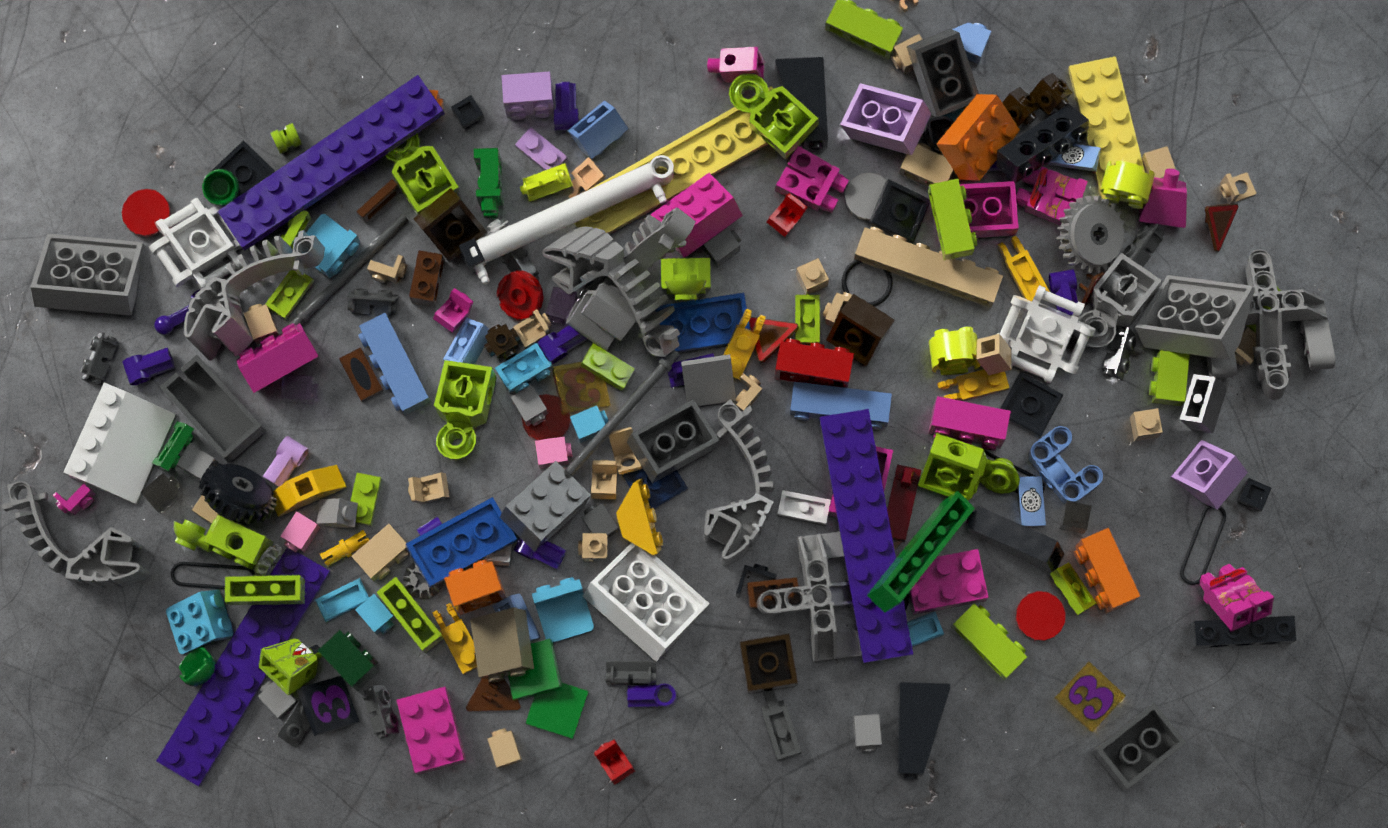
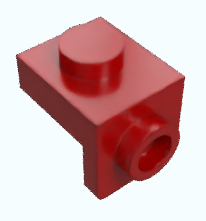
(787, 215)
(614, 761)

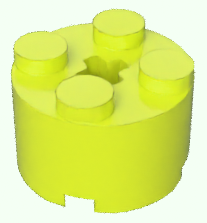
(1127, 184)
(953, 351)

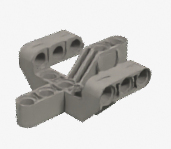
(1269, 347)
(825, 642)

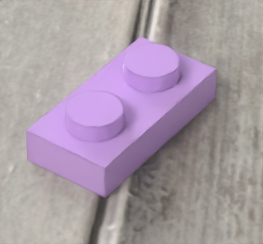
(540, 150)

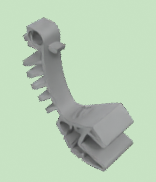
(593, 255)
(601, 307)
(216, 311)
(740, 522)
(101, 564)

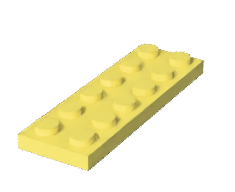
(1104, 102)

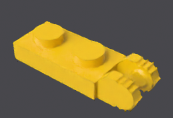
(1022, 269)
(743, 343)
(975, 385)
(458, 640)

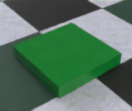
(542, 678)
(558, 710)

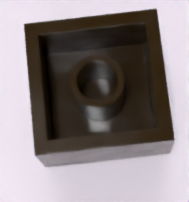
(449, 224)
(860, 329)
(768, 663)

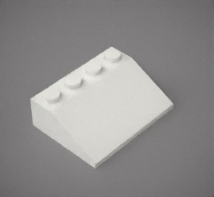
(119, 443)
(645, 600)

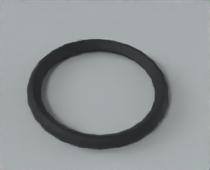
(874, 303)

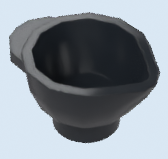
(935, 129)

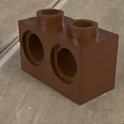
(427, 278)
(755, 589)

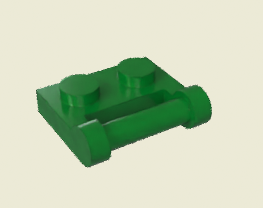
(169, 456)

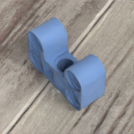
(1056, 471)

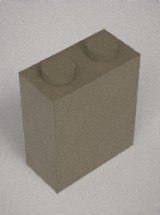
(502, 644)

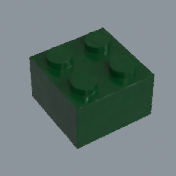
(347, 659)

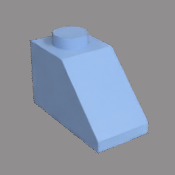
(974, 40)

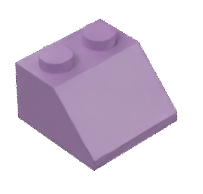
(1210, 474)

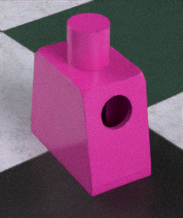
(737, 62)
(1166, 201)

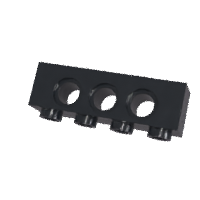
(1042, 143)
(1260, 632)

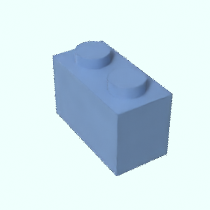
(598, 129)

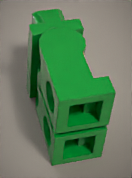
(490, 181)

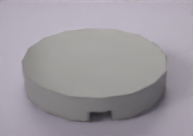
(863, 194)

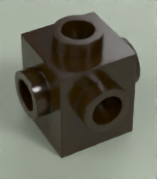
(1051, 94)
(1021, 107)
(505, 350)

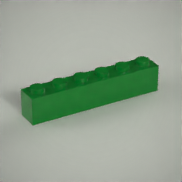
(920, 552)

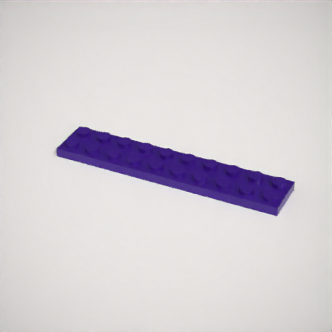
(331, 162)
(864, 531)
(237, 676)

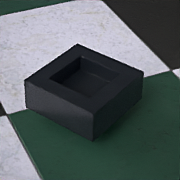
(467, 111)
(1254, 494)

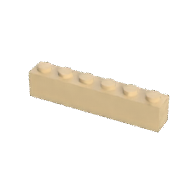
(928, 267)

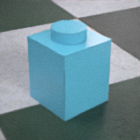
(588, 423)
(376, 615)

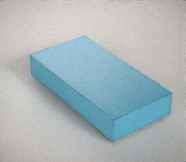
(342, 600)
(924, 628)

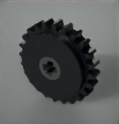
(237, 493)

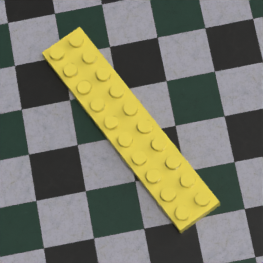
(694, 155)

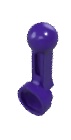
(165, 324)

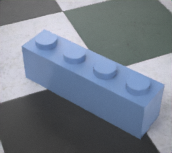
(394, 363)
(824, 400)

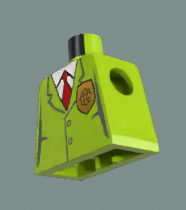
(290, 664)

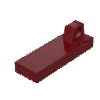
(902, 500)

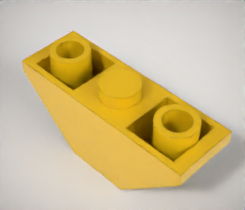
(308, 489)
(638, 519)

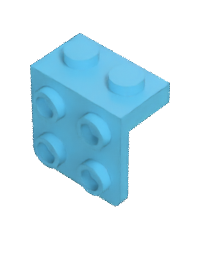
(338, 244)
(523, 368)
(563, 610)
(199, 620)

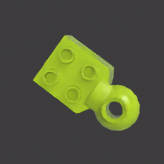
(774, 114)
(420, 174)
(685, 277)
(463, 403)
(961, 467)
(223, 540)

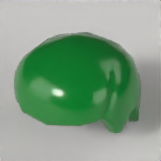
(220, 187)
(197, 667)

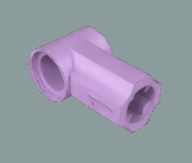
(288, 456)

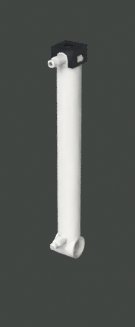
(566, 213)

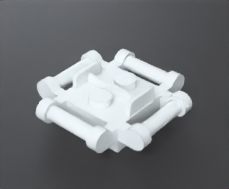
(197, 243)
(1046, 333)

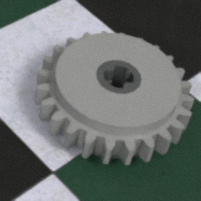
(1091, 234)

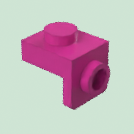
(454, 310)
(79, 500)

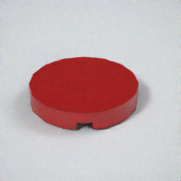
(143, 210)
(520, 294)
(1040, 616)

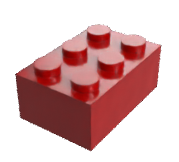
(813, 364)

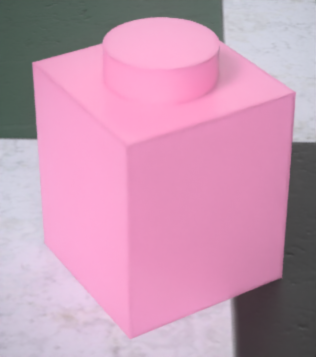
(553, 450)
(299, 533)

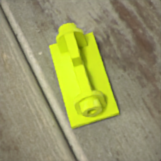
(546, 182)

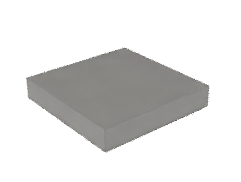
(709, 380)

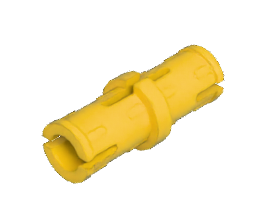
(344, 548)

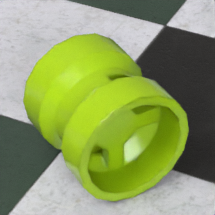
(286, 138)

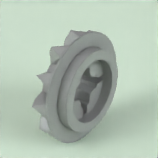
(268, 560)
(411, 580)

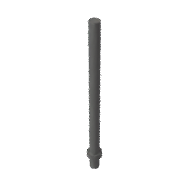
(303, 316)
(664, 365)

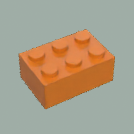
(976, 136)
(1106, 571)
(475, 587)

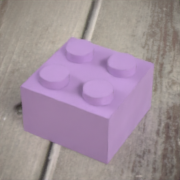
(528, 95)

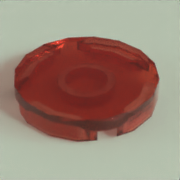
(555, 423)

